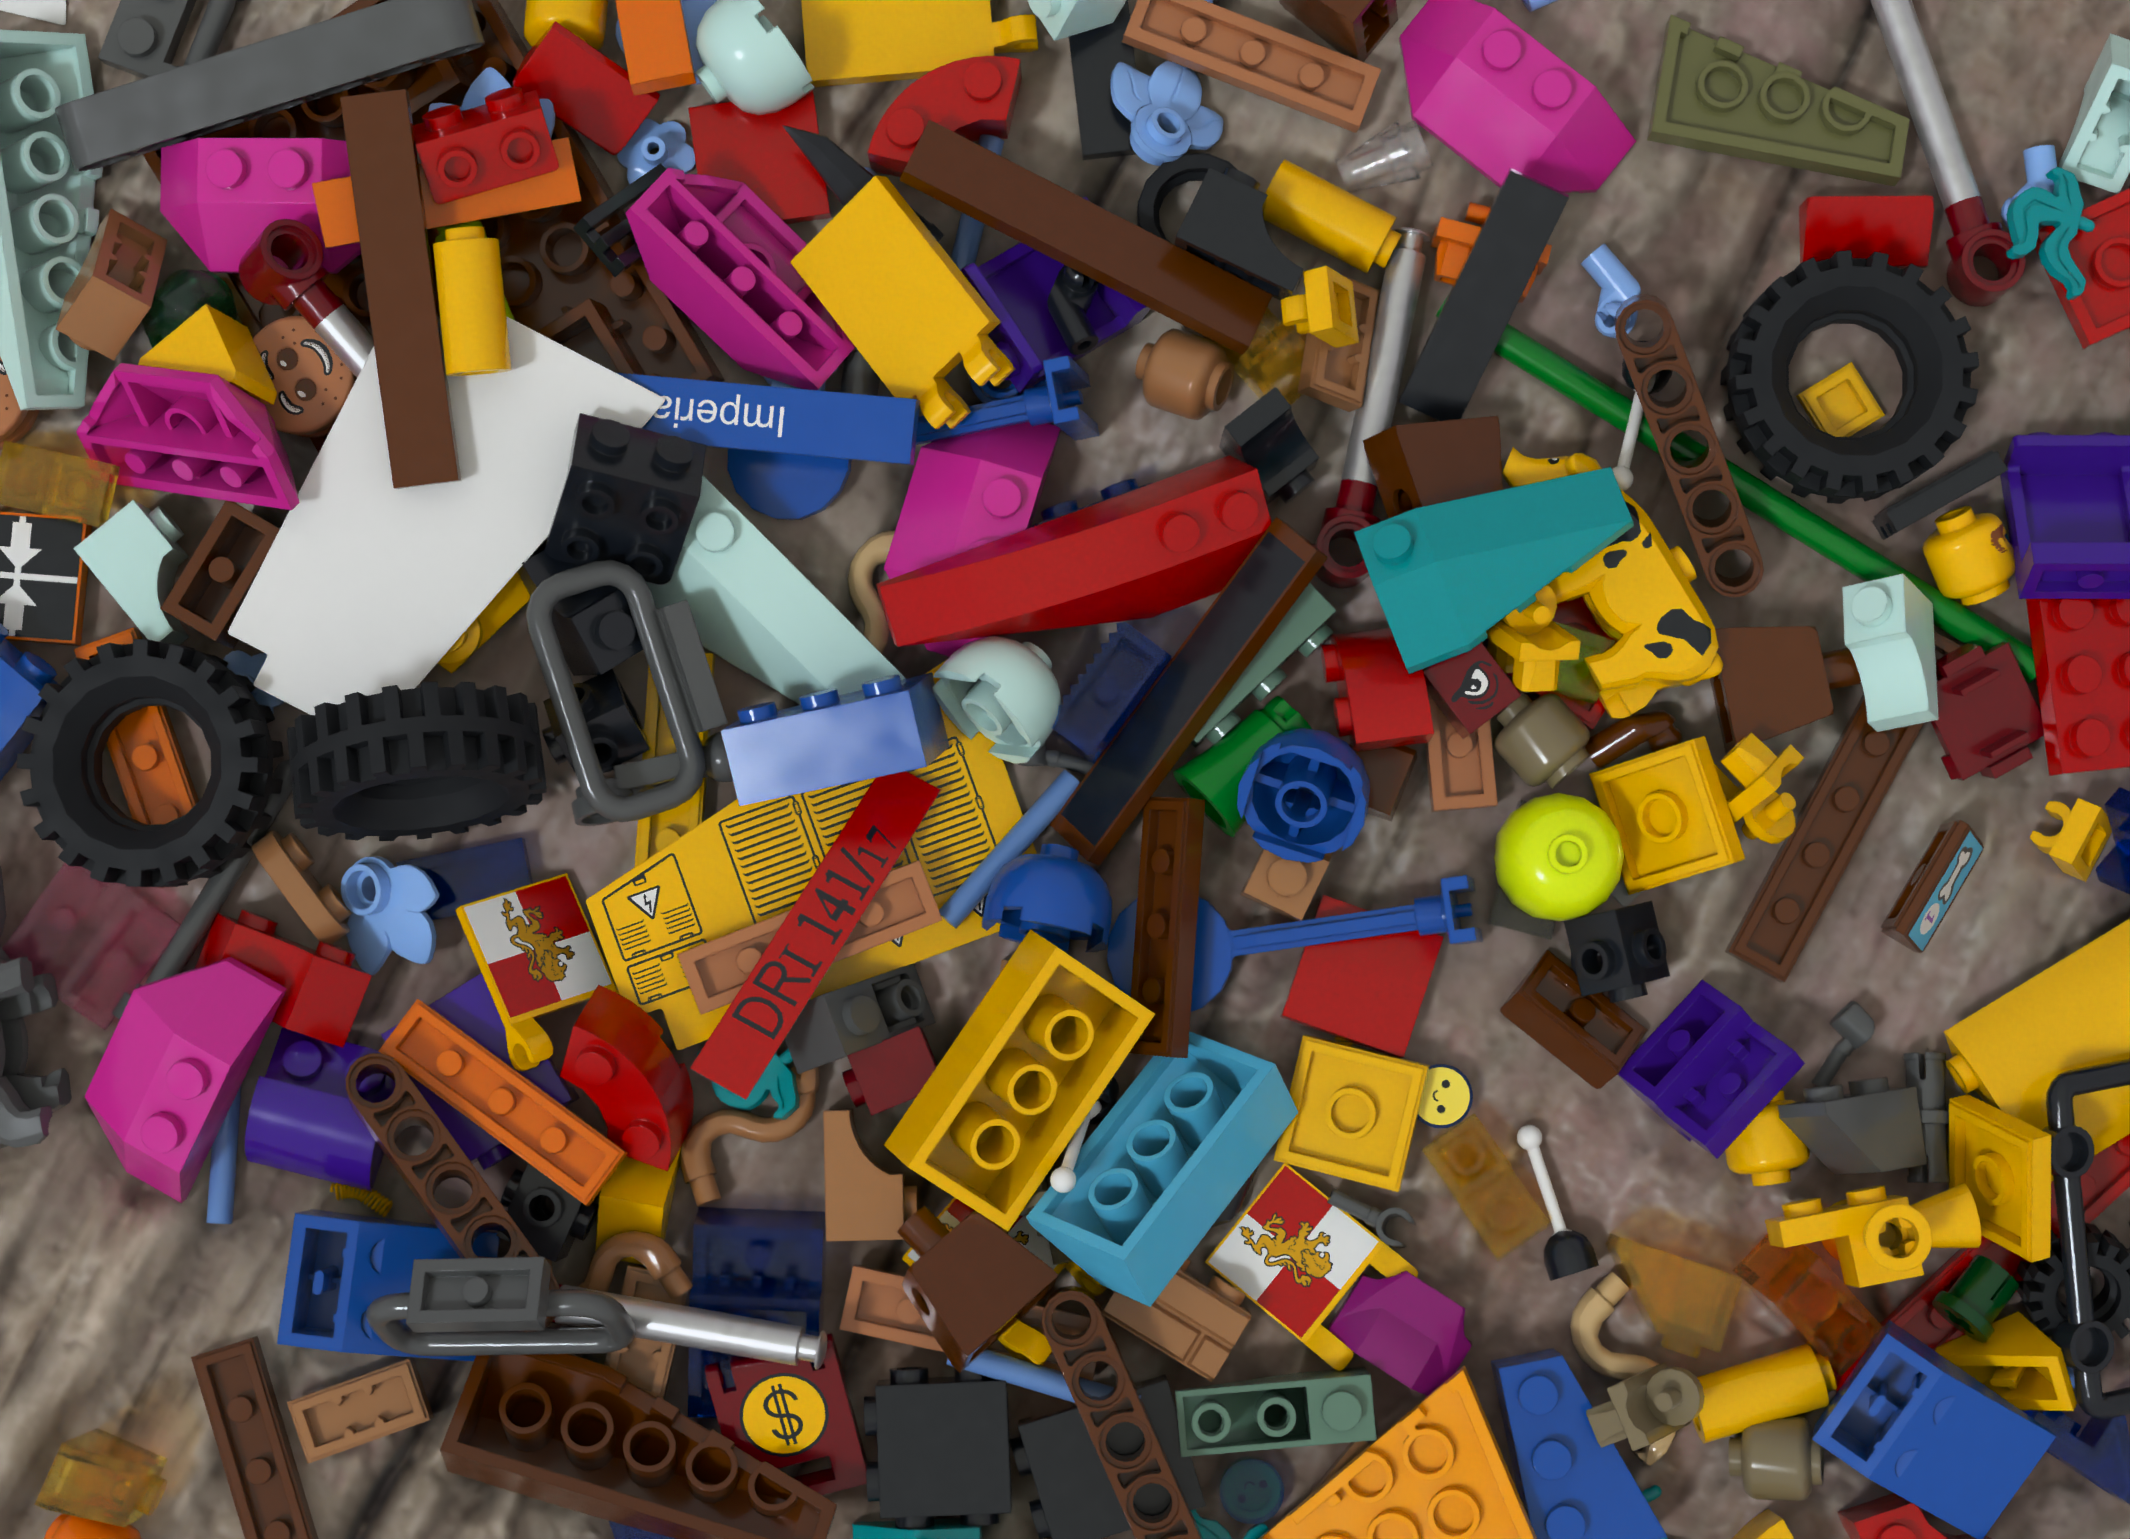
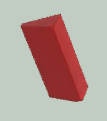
(584, 88)
(1867, 225)

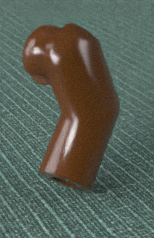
(1628, 733)

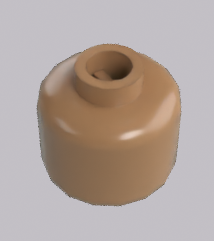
(1185, 374)

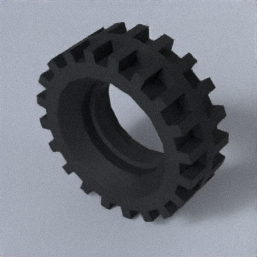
(1908, 319)
(70, 747)
(416, 761)

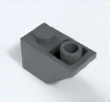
(858, 1018)
(1861, 1130)

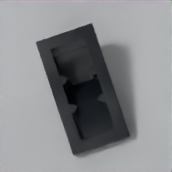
(1230, 232)
(1274, 444)
(592, 625)

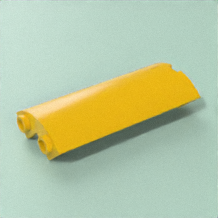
(2049, 1025)

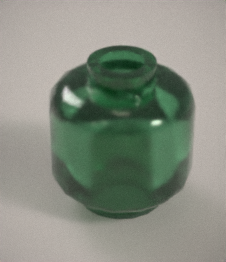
(181, 297)

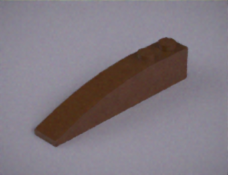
(616, 1453)

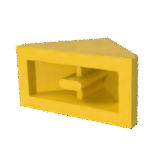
(217, 346)
(636, 1200)
(2016, 1365)

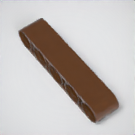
(1693, 476)
(441, 1161)
(1120, 1405)

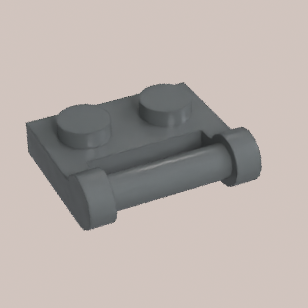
(149, 32)

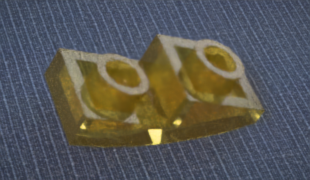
(56, 484)
(1485, 1187)

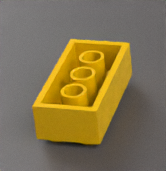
(1018, 1080)

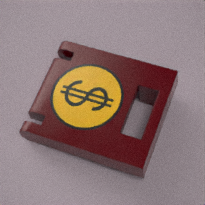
(792, 1417)

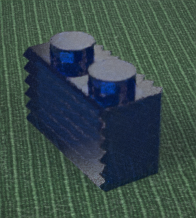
(1108, 691)

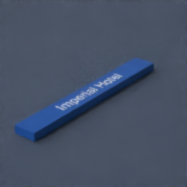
(785, 419)

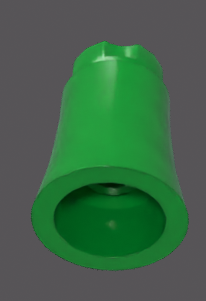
(1219, 769)

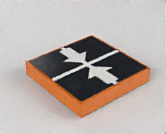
(42, 578)

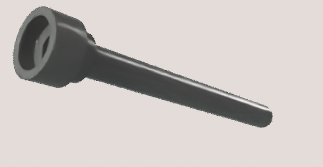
(211, 898)

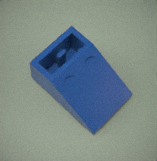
(346, 1263)
(1931, 1433)

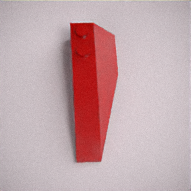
(1092, 565)

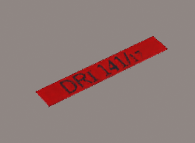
(814, 932)

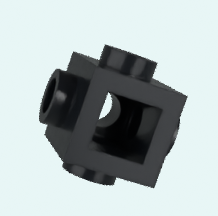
(610, 721)
(1617, 951)
(546, 1231)

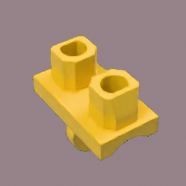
(1532, 644)
(1760, 774)

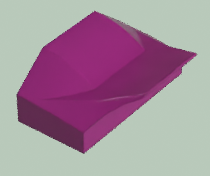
(1404, 1329)

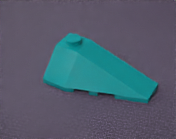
(1475, 559)

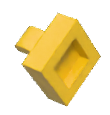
(1324, 309)
(2080, 839)

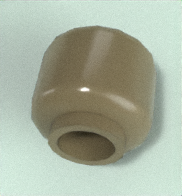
(1542, 739)
(1777, 1459)

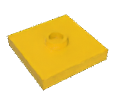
(1668, 815)
(1352, 1113)
(2007, 1173)

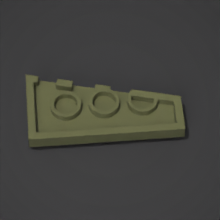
(1748, 109)

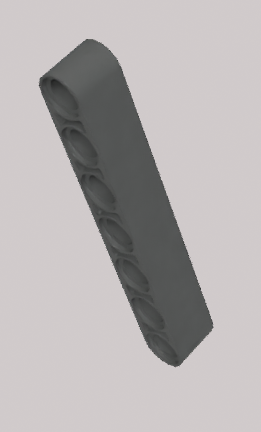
(265, 78)

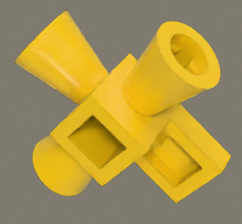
(1880, 1234)

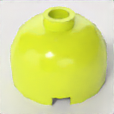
(1558, 857)

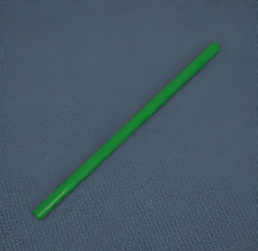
(1756, 494)

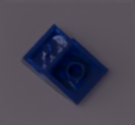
(755, 1268)

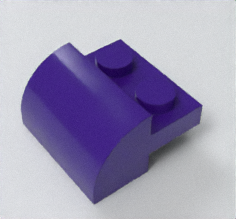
(1709, 1069)
(304, 1116)

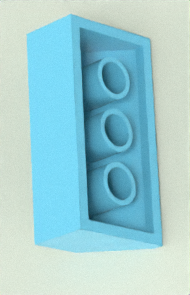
(1166, 1165)

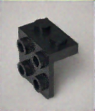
(626, 498)

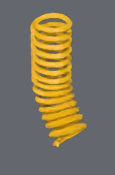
(345, 1192)

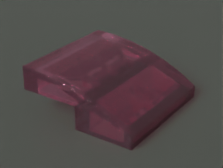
(92, 940)

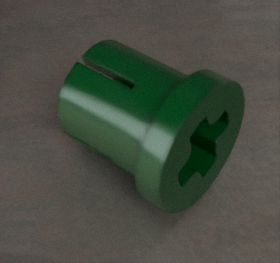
(1976, 1298)

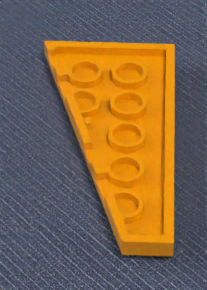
(1419, 1480)

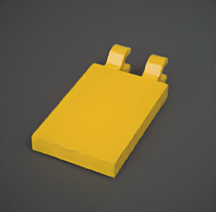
(903, 38)
(902, 301)

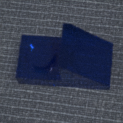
(2097, 1454)

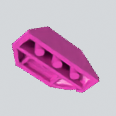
(1507, 99)
(232, 188)
(731, 273)
(188, 437)
(970, 495)
(180, 1068)

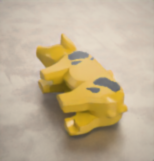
(1637, 597)

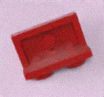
(484, 145)

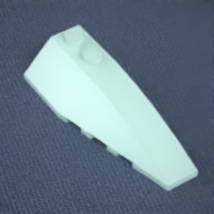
(43, 215)
(762, 609)

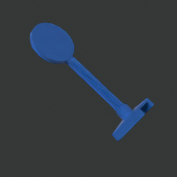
(805, 485)
(1218, 945)

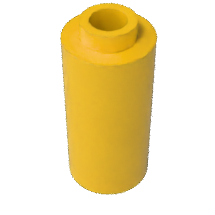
(1330, 218)
(471, 303)
(1763, 1391)

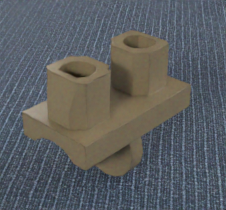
(1647, 1407)

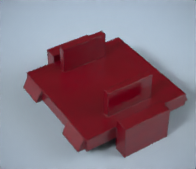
(1984, 712)

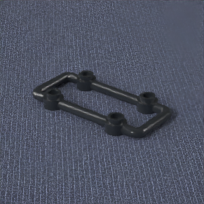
(2083, 1341)

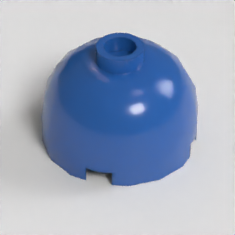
(1304, 795)
(1052, 898)

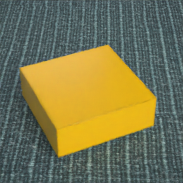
(1840, 403)

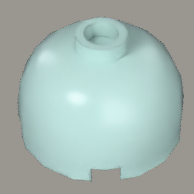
(748, 59)
(1002, 693)

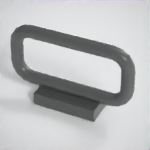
(677, 670)
(488, 1304)

